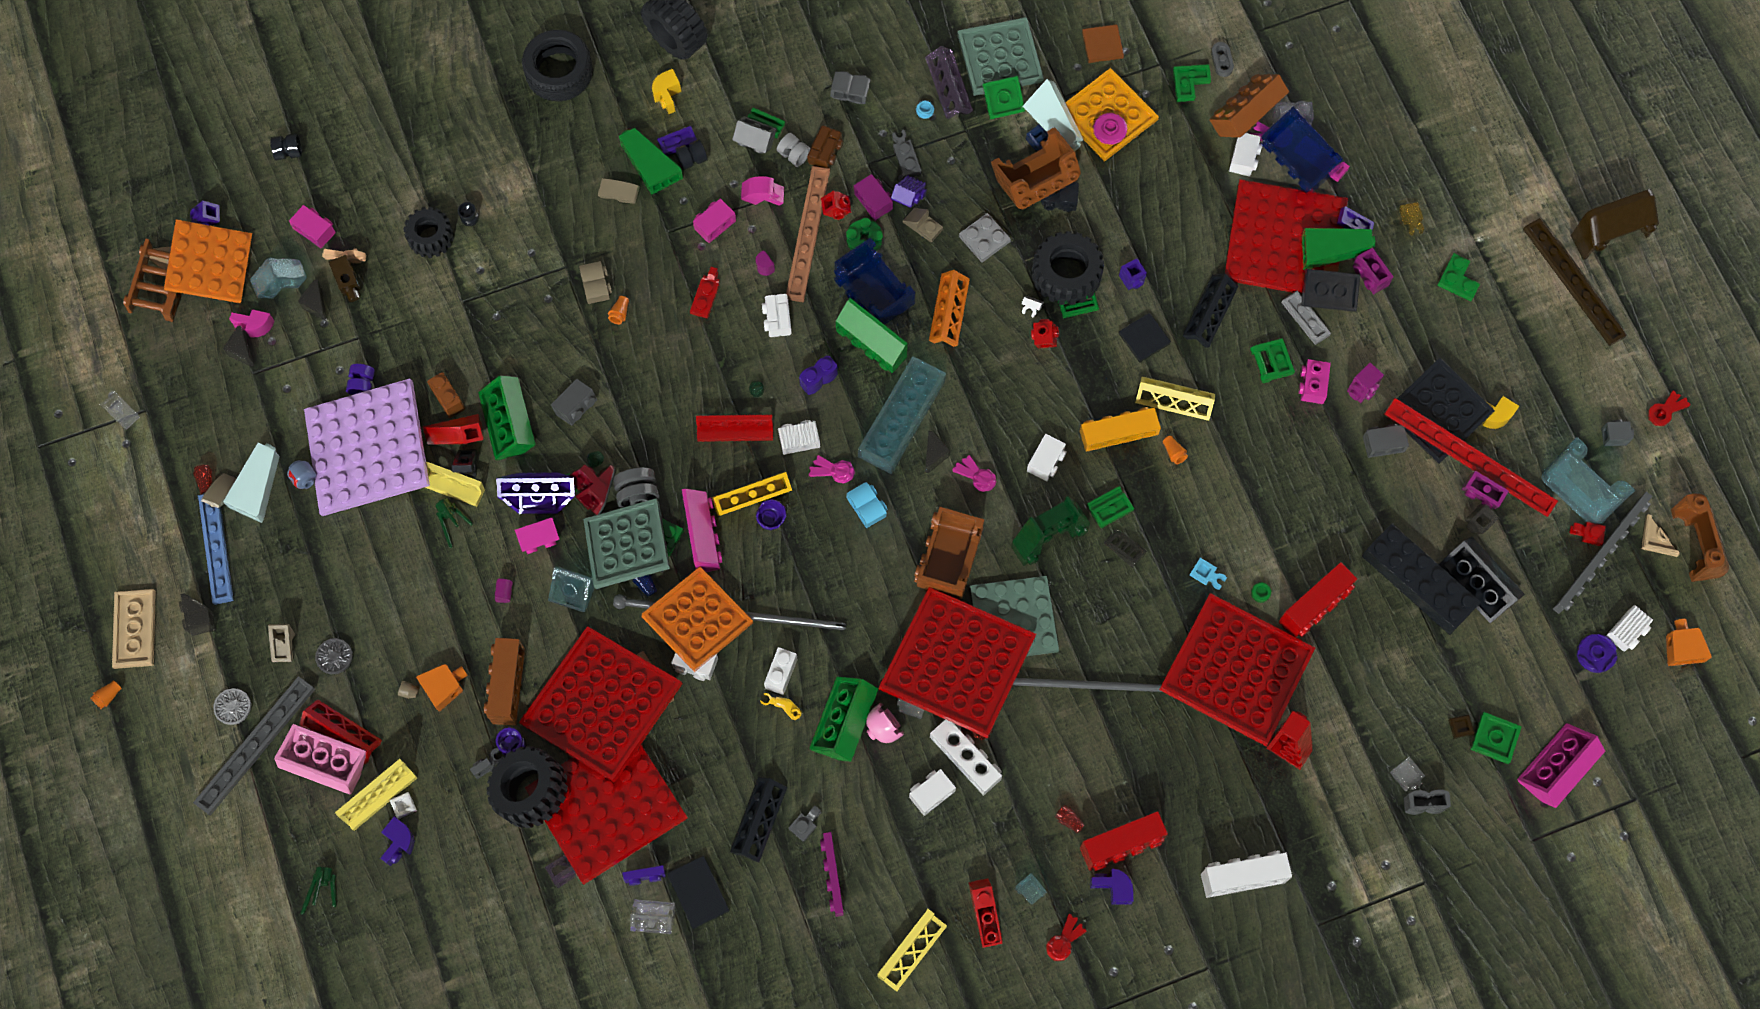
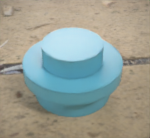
(925, 109)

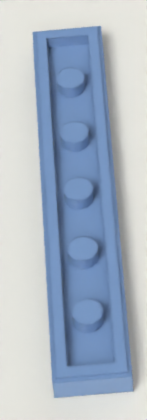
(216, 553)

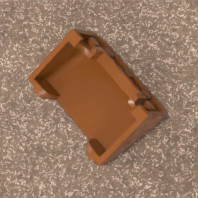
(1696, 511)

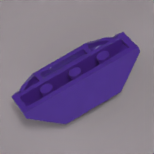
(536, 492)

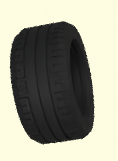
(563, 43)

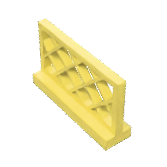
(376, 795)

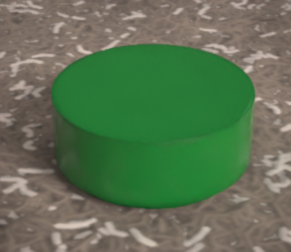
(1261, 592)

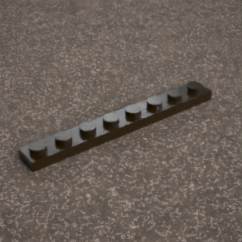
(1574, 282)

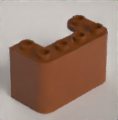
(1040, 172)
(949, 552)

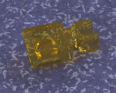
(1412, 215)

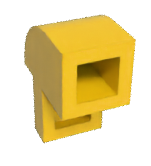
(664, 87)
(1503, 412)

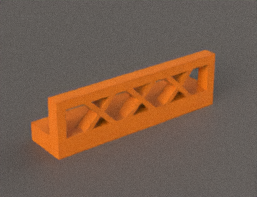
(946, 305)

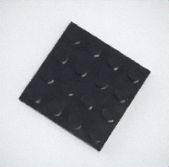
(1447, 402)

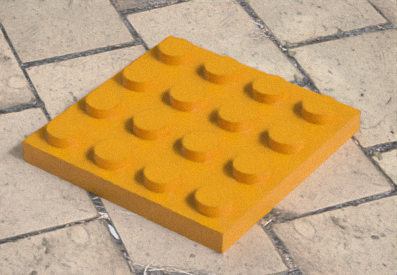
(1109, 95)

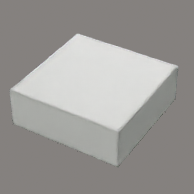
(403, 805)

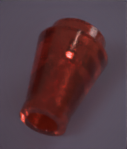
(203, 477)
(1068, 818)

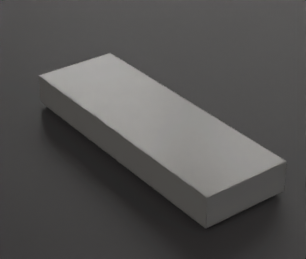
(1306, 318)

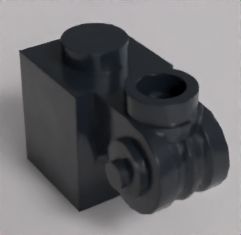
(1064, 200)

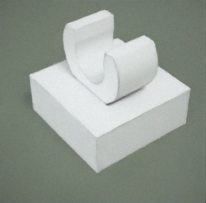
(1031, 303)

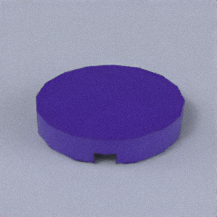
(1597, 653)

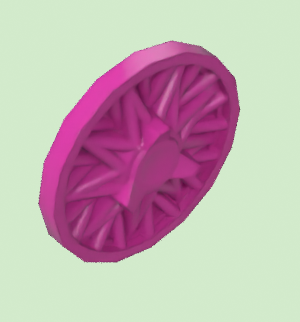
(1110, 128)

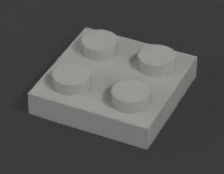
(984, 237)

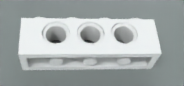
(982, 782)

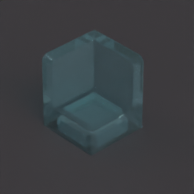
(1030, 889)

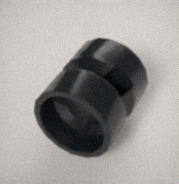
(286, 146)
(693, 153)

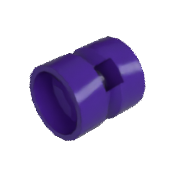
(360, 379)
(509, 740)

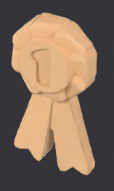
(353, 255)

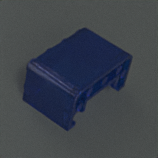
(1301, 150)
(872, 283)

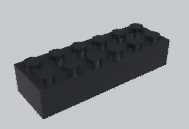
(1420, 579)

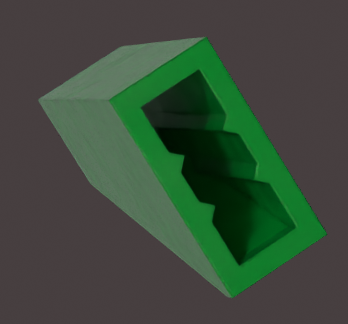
(650, 162)
(1330, 246)

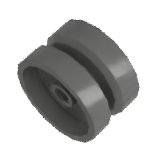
(635, 486)

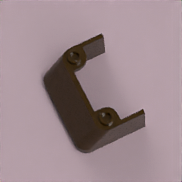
(1616, 220)

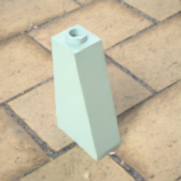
(1051, 111)
(254, 484)

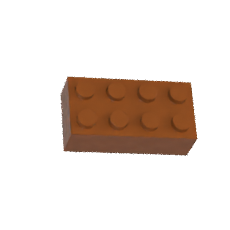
(1249, 105)
(505, 681)

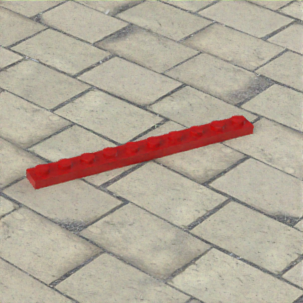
(1470, 457)

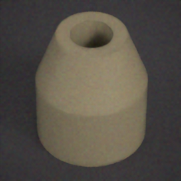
(408, 690)

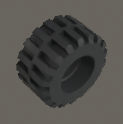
(425, 219)

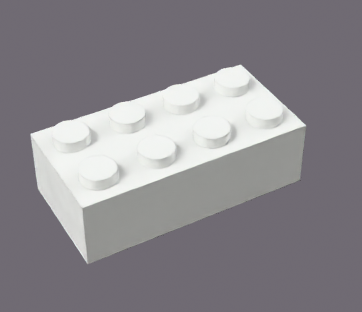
(1246, 874)

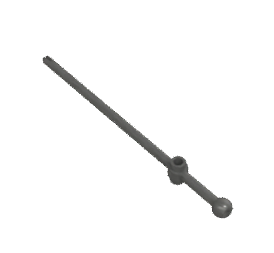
(622, 601)
(1087, 684)

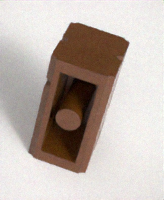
(825, 147)

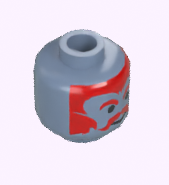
(301, 474)

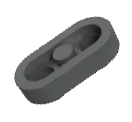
(1222, 61)

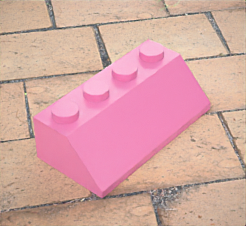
(321, 759)

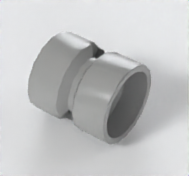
(793, 149)

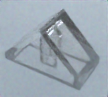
(120, 410)

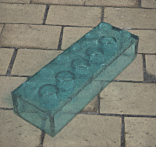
(901, 415)

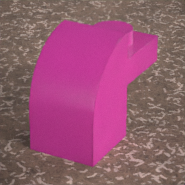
(760, 189)

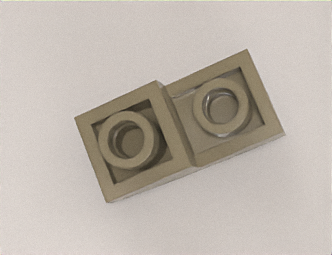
(618, 190)
(218, 490)

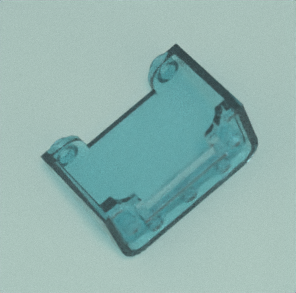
(1582, 486)

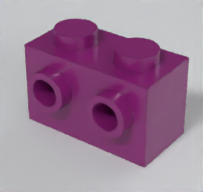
(873, 196)
(1372, 271)
(1365, 383)
(1485, 490)

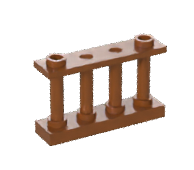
(167, 308)

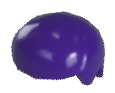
(770, 514)

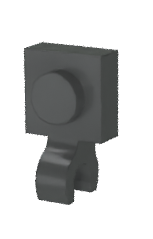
(483, 766)
(804, 826)

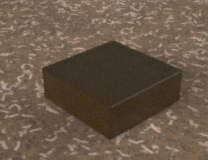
(1461, 726)

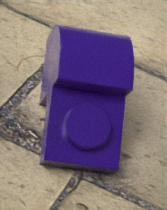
(402, 840)
(1119, 885)

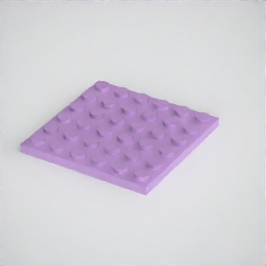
(366, 447)

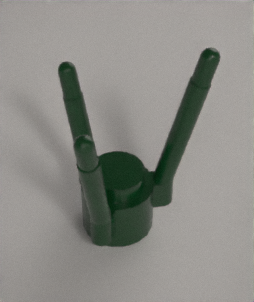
(446, 511)
(320, 878)

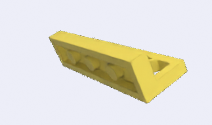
(1176, 391)
(454, 484)
(906, 944)

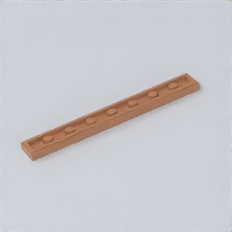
(807, 234)

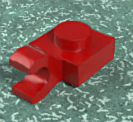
(1590, 532)

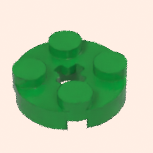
(862, 227)

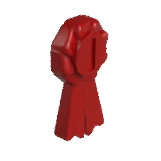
(1662, 413)
(1060, 946)

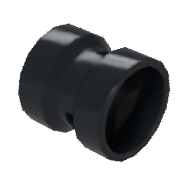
(468, 214)

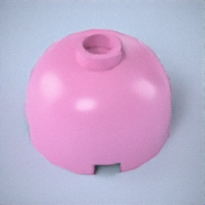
(883, 725)

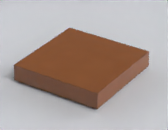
(1102, 43)

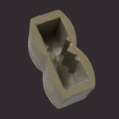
(594, 282)

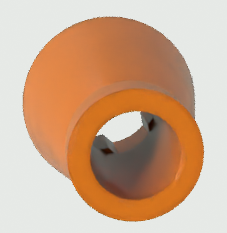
(619, 310)
(1175, 451)
(106, 694)

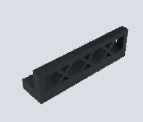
(1209, 305)
(755, 816)

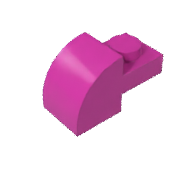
(255, 325)

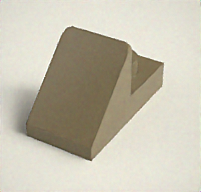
(920, 222)
(281, 642)

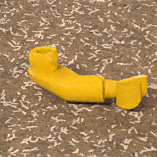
(787, 705)

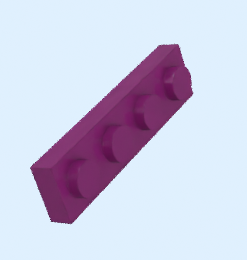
(832, 883)

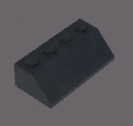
(1482, 578)

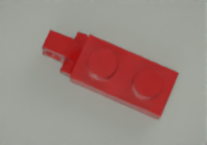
(706, 294)

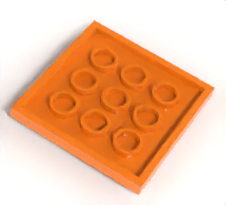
(208, 261)
(697, 619)

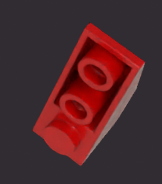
(455, 431)
(985, 912)

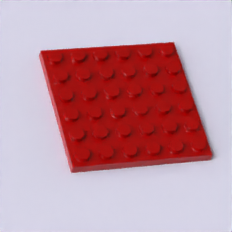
(1269, 232)
(957, 662)
(1237, 669)
(600, 703)
(608, 819)

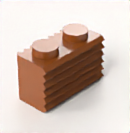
(446, 395)

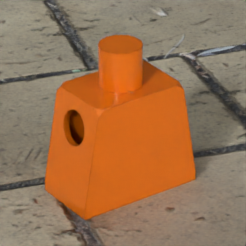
(1686, 645)
(442, 685)

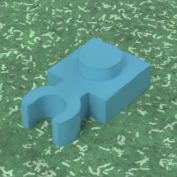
(1204, 573)

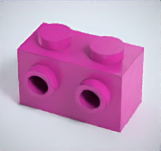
(714, 220)
(312, 226)
(1315, 381)
(537, 535)

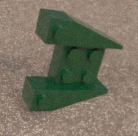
(1040, 530)

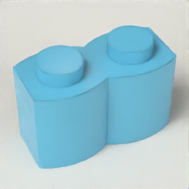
(866, 504)

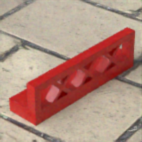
(734, 428)
(321, 724)

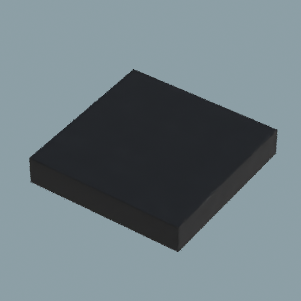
(1144, 337)

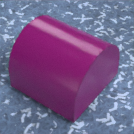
(764, 264)
(503, 590)

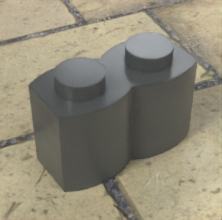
(850, 87)
(1422, 801)

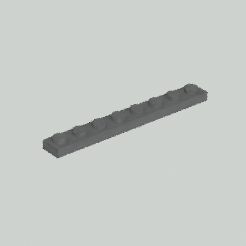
(1599, 558)
(254, 746)

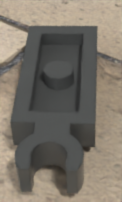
(906, 155)

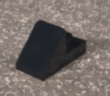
(466, 463)

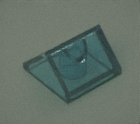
(570, 589)

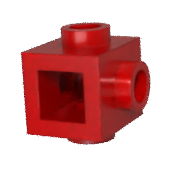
(836, 205)
(1045, 334)

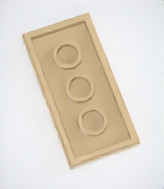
(133, 628)

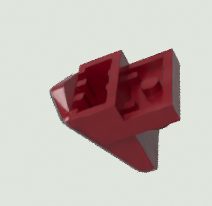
(592, 487)

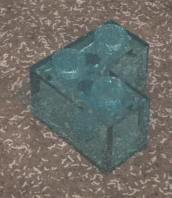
(276, 275)

